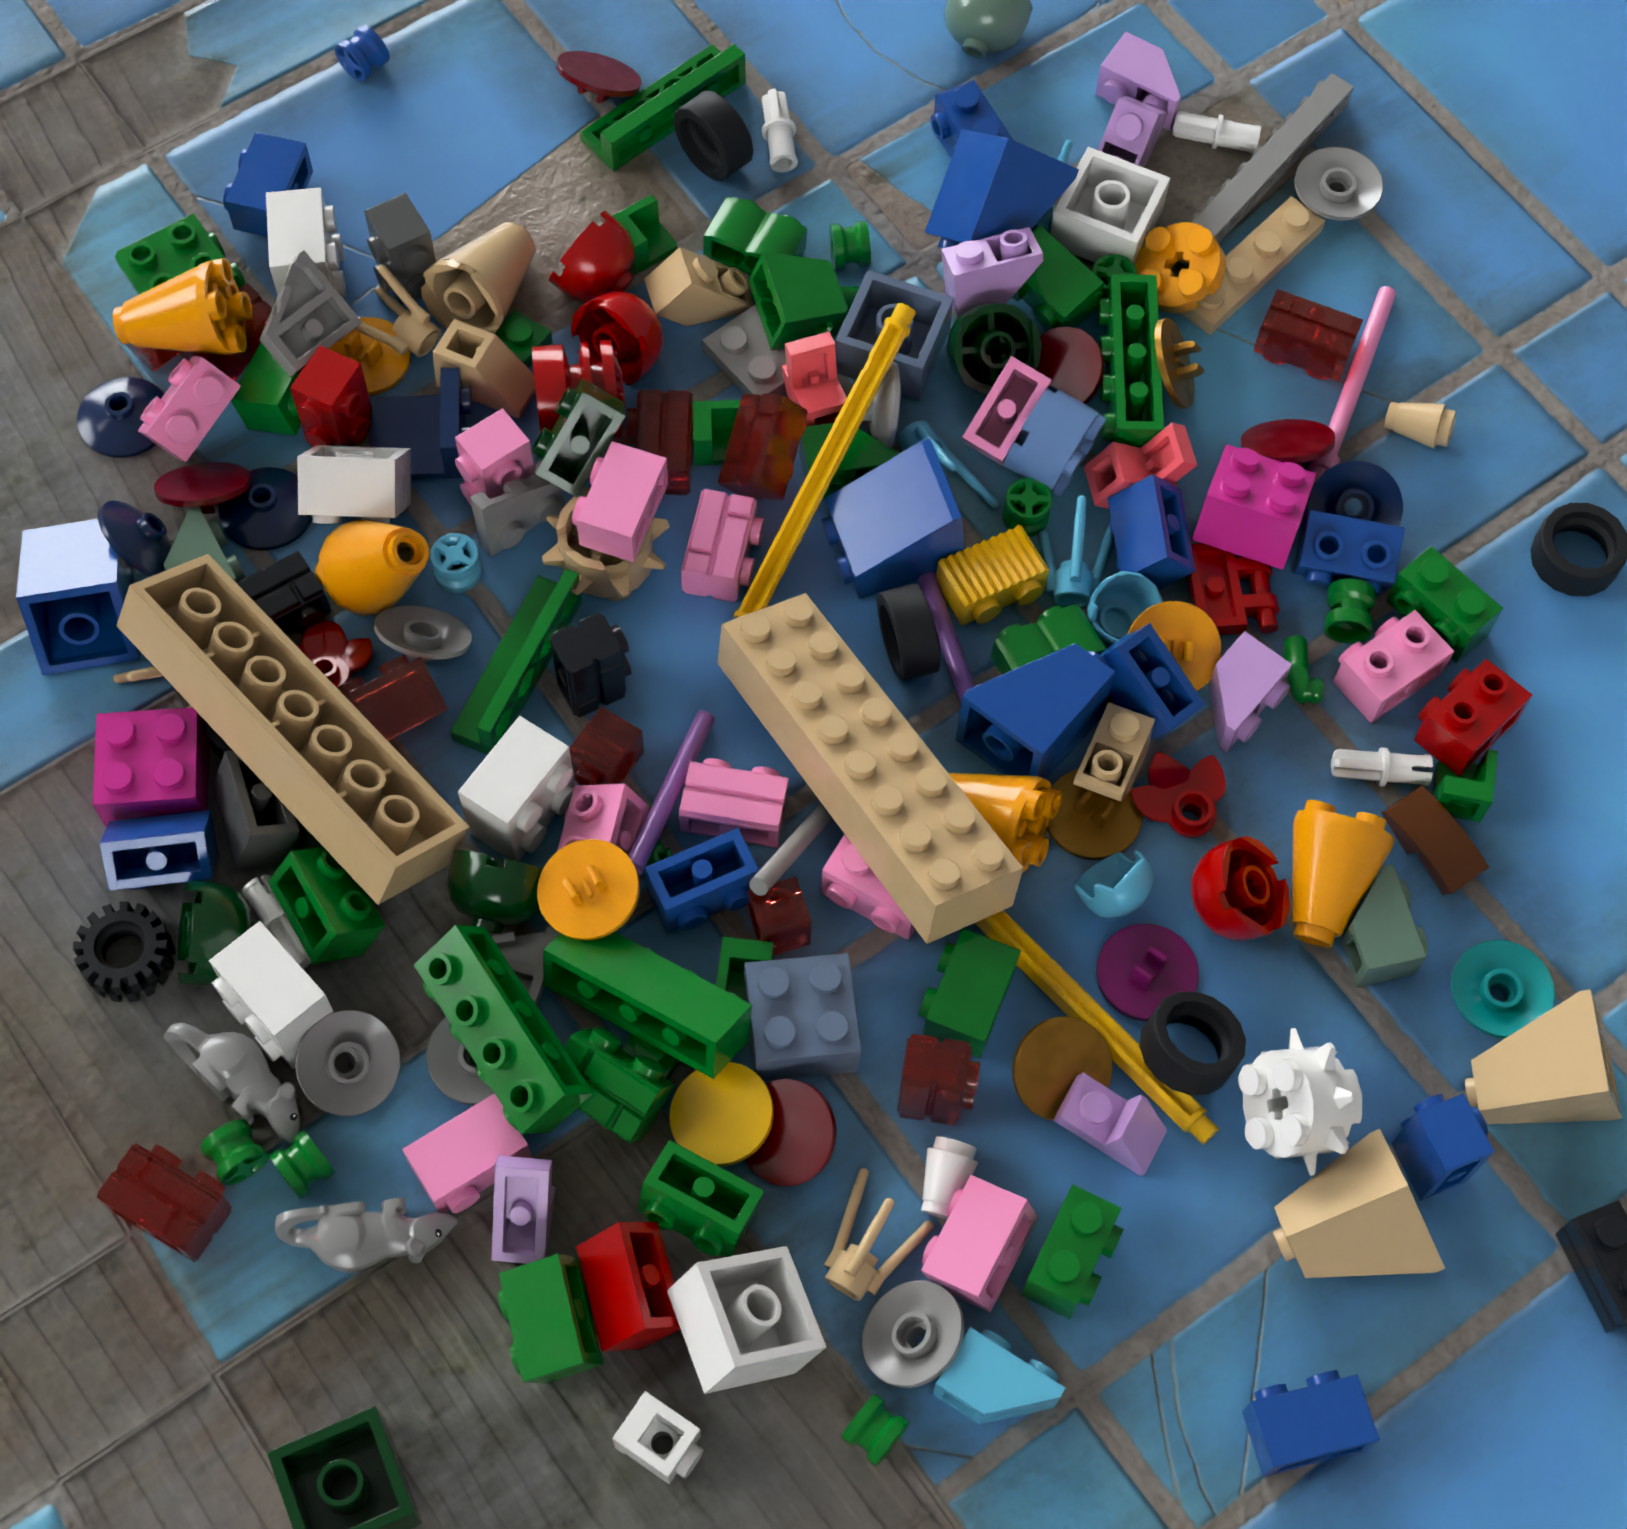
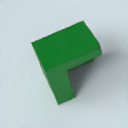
(648, 235)
(712, 430)
(1472, 792)
(732, 960)

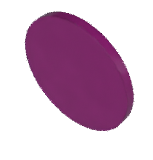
(1143, 968)

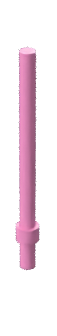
(1356, 378)

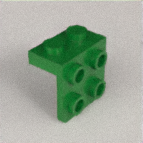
(171, 254)

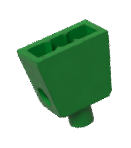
(798, 297)

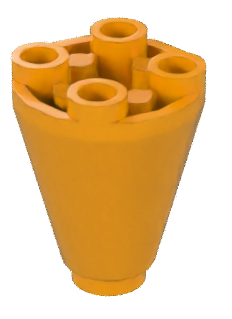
(188, 313)
(370, 564)
(1015, 809)
(1332, 868)

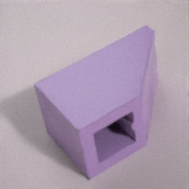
(1140, 72)
(1132, 130)
(989, 268)
(1243, 685)

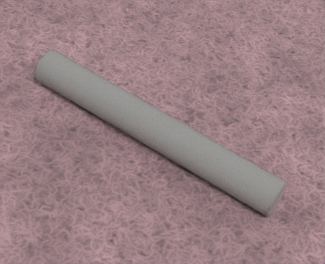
(790, 850)

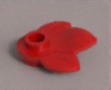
(333, 654)
(1177, 790)

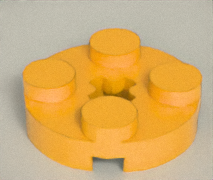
(1198, 248)

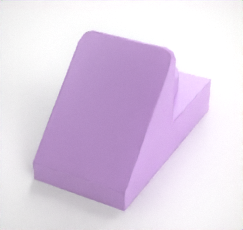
(1117, 1127)
(522, 1209)

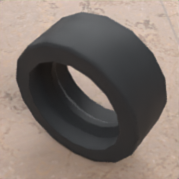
(713, 135)
(1588, 520)
(909, 632)
(1173, 1066)

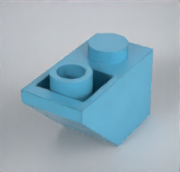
(995, 1384)

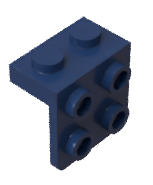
(425, 425)

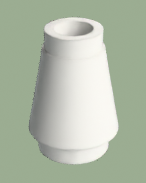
(946, 1171)

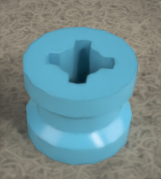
(451, 551)

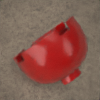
(597, 261)
(628, 324)
(1239, 890)

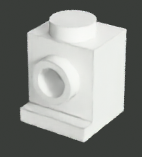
(654, 1419)

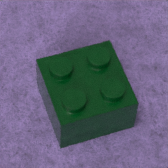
(345, 1477)

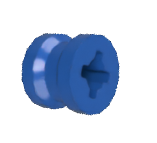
(362, 53)

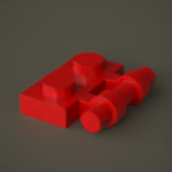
(1218, 590)

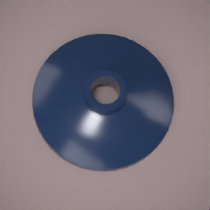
(114, 431)
(1362, 480)
(268, 523)
(135, 536)

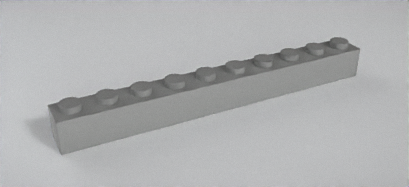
(1274, 158)

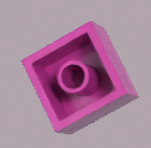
(1254, 506)
(150, 763)

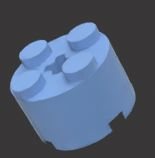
(1055, 440)

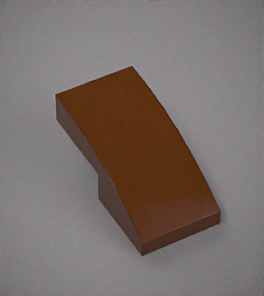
(1437, 838)

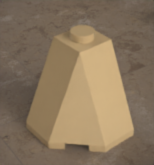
(1548, 1070)
(1356, 1219)

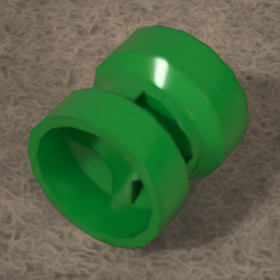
(1349, 611)

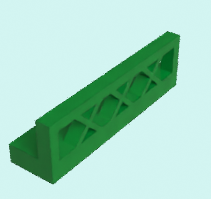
(650, 113)
(517, 663)

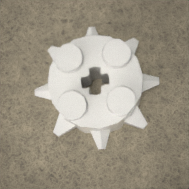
(1299, 1102)

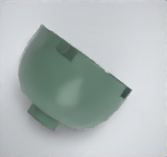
(987, 24)

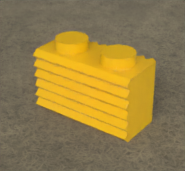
(992, 576)

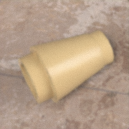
(1421, 422)

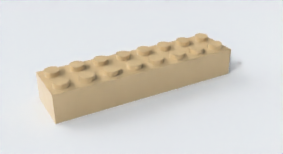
(292, 727)
(869, 768)

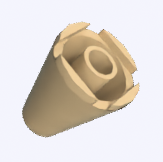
(479, 278)

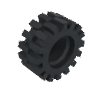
(108, 929)

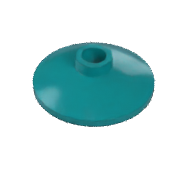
(1511, 970)

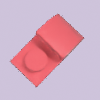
(812, 378)
(1122, 465)

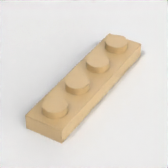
(1257, 262)

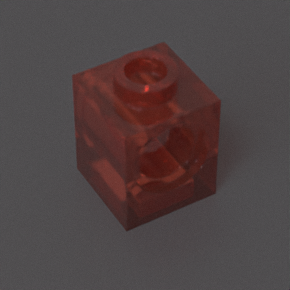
(605, 750)
(780, 916)

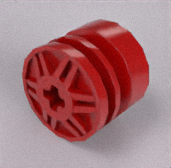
(555, 375)

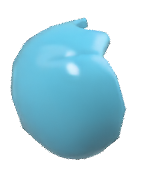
(1118, 603)
(1116, 885)

